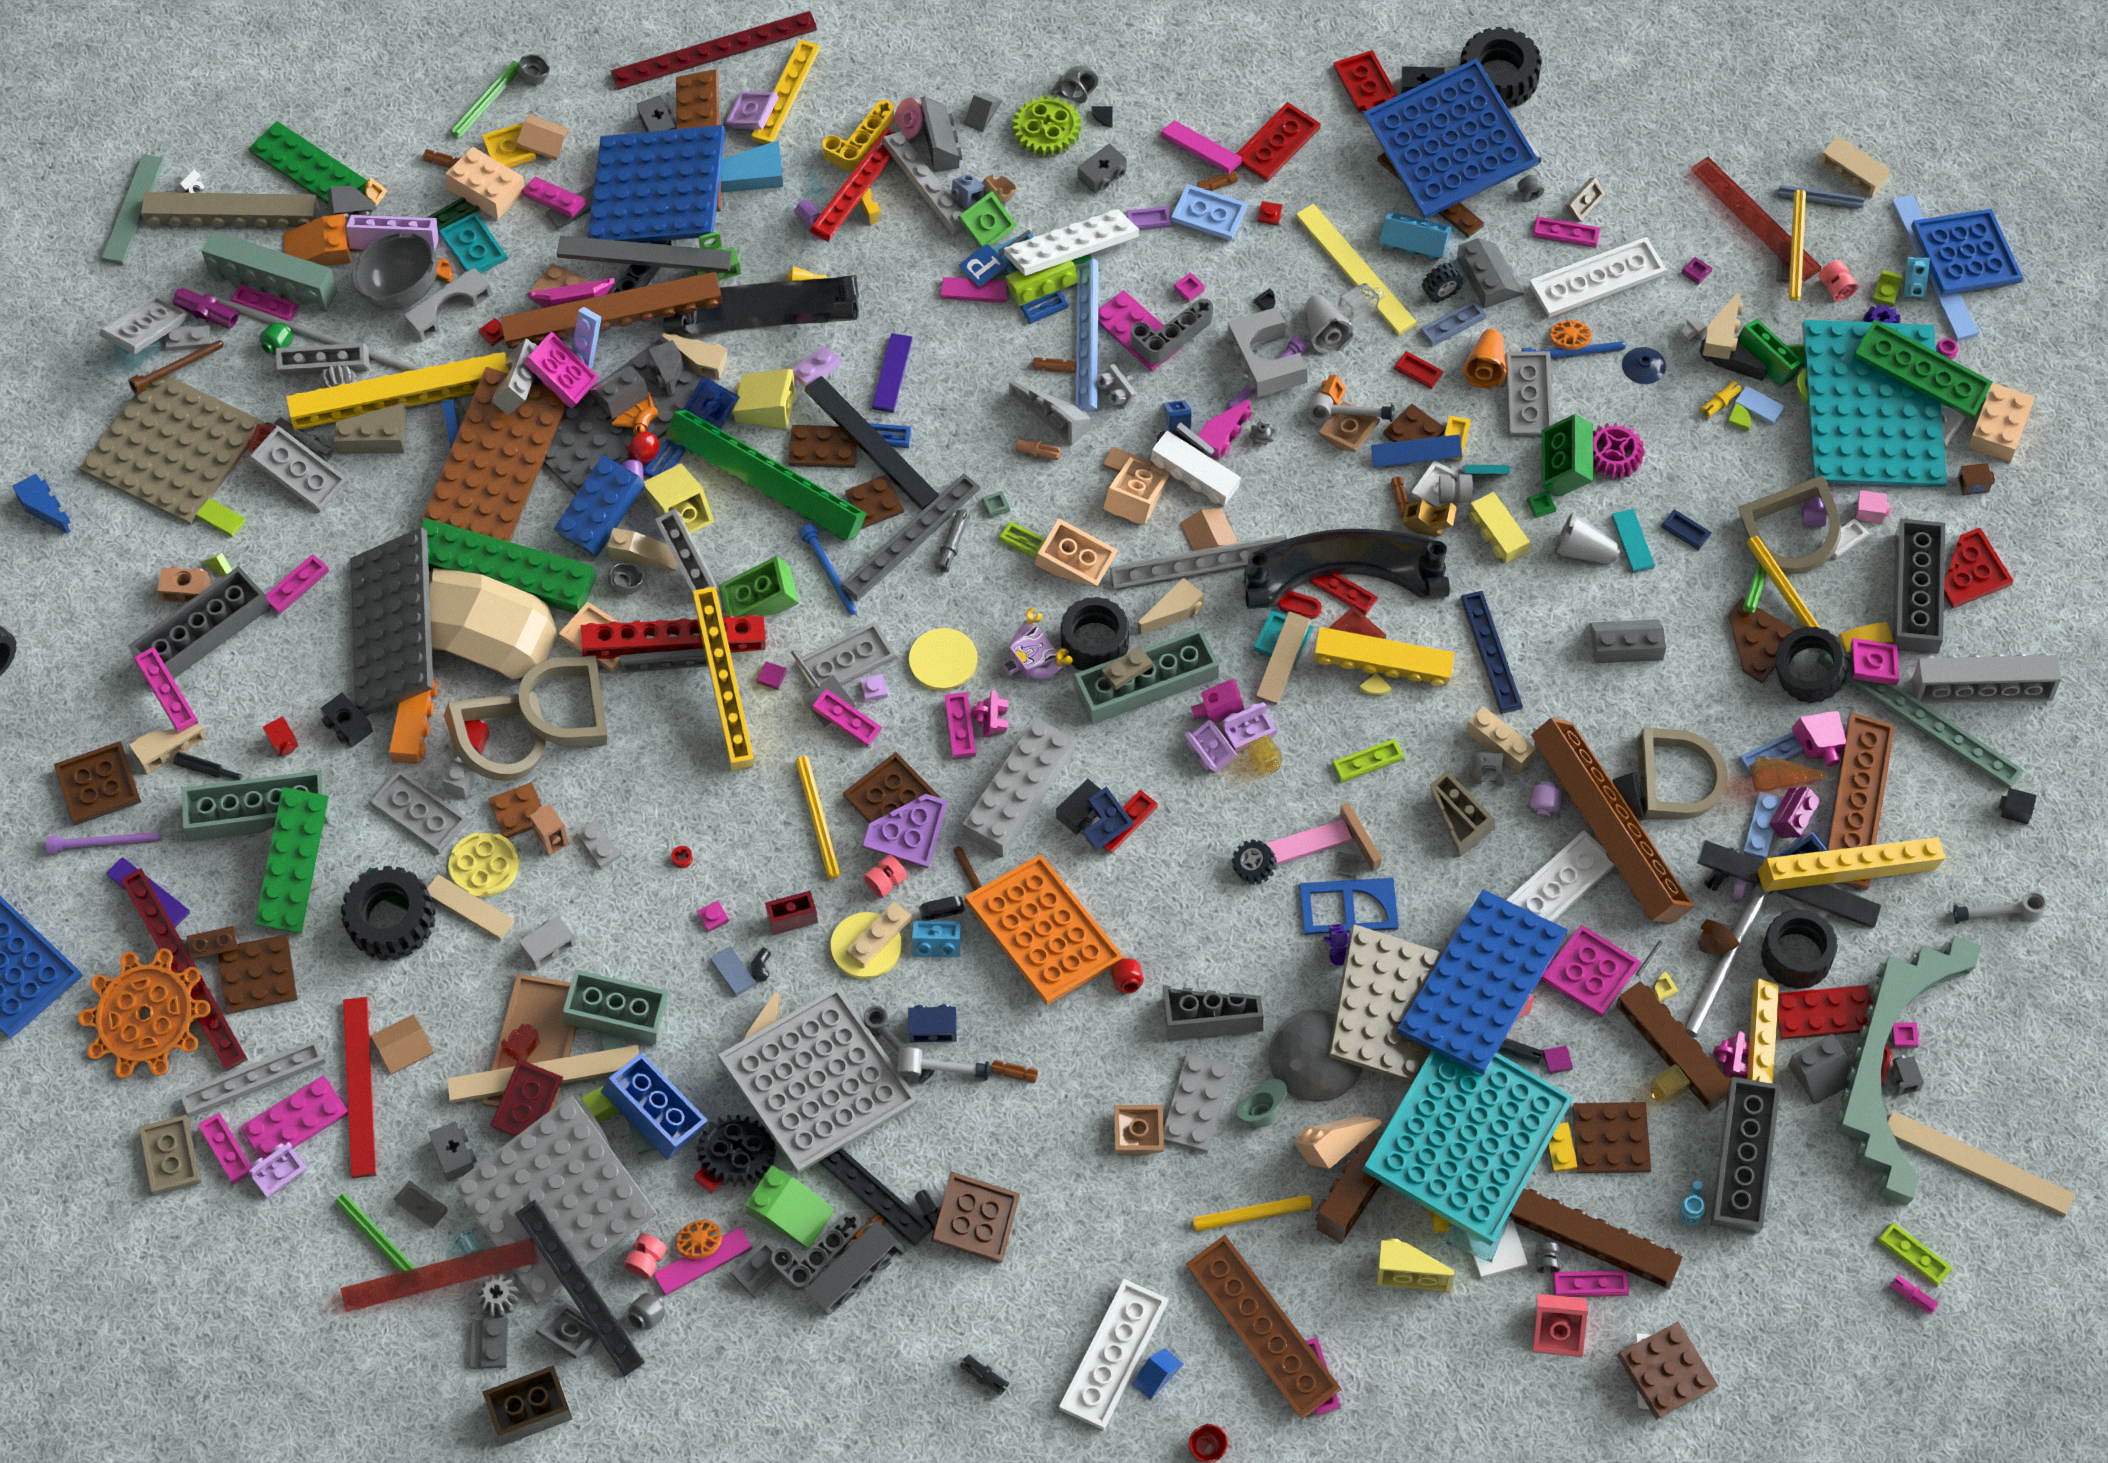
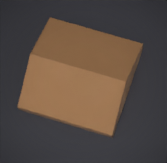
(542, 137)
(1348, 431)
(1208, 529)
(402, 1044)
(1138, 1129)

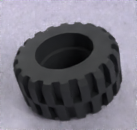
(1510, 47)
(372, 890)

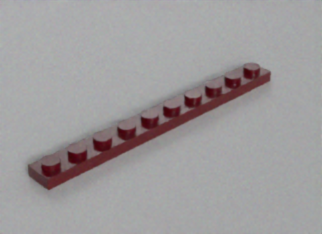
(713, 50)
(167, 937)

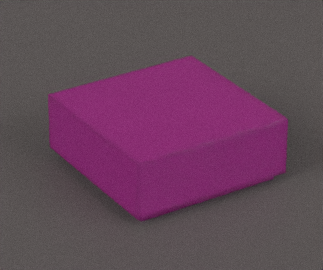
(1696, 270)
(772, 675)
(1557, 1059)

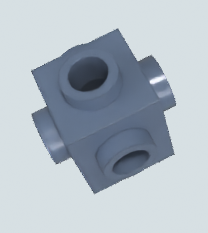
(967, 190)

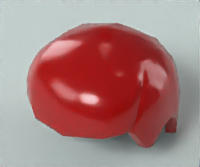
(643, 447)
(1201, 1439)

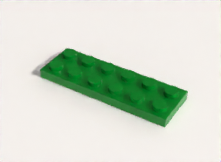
(303, 162)
(1923, 369)
(291, 860)

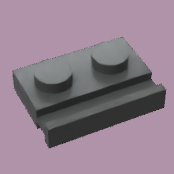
(754, 1271)
(489, 1343)

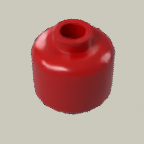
(1127, 975)

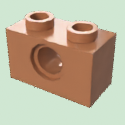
(172, 579)
(549, 829)

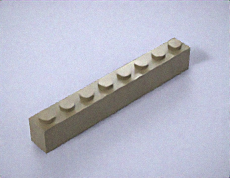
(228, 209)

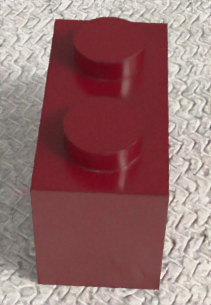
(791, 912)

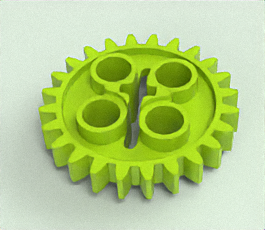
(1037, 130)

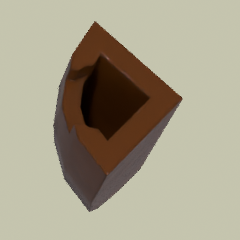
(1716, 938)

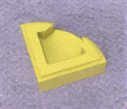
(1376, 686)
(1664, 987)

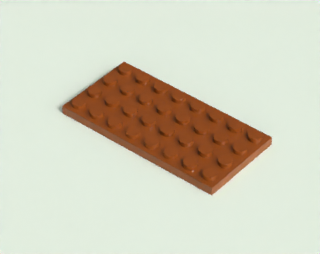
(495, 460)

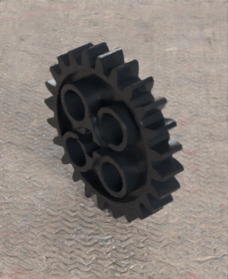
(736, 1150)

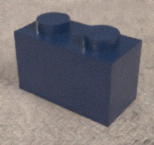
(932, 1024)

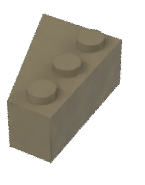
(373, 432)
(1462, 814)

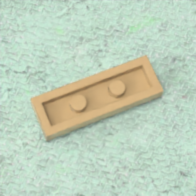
(879, 934)

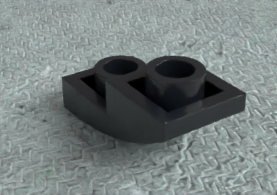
(1629, 790)

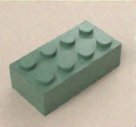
(615, 1007)

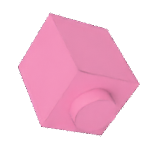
(1872, 507)

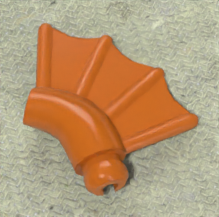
(637, 416)

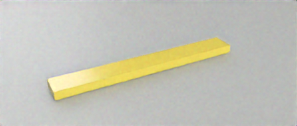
(1354, 266)

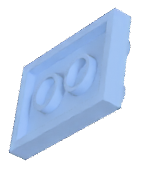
(1209, 212)

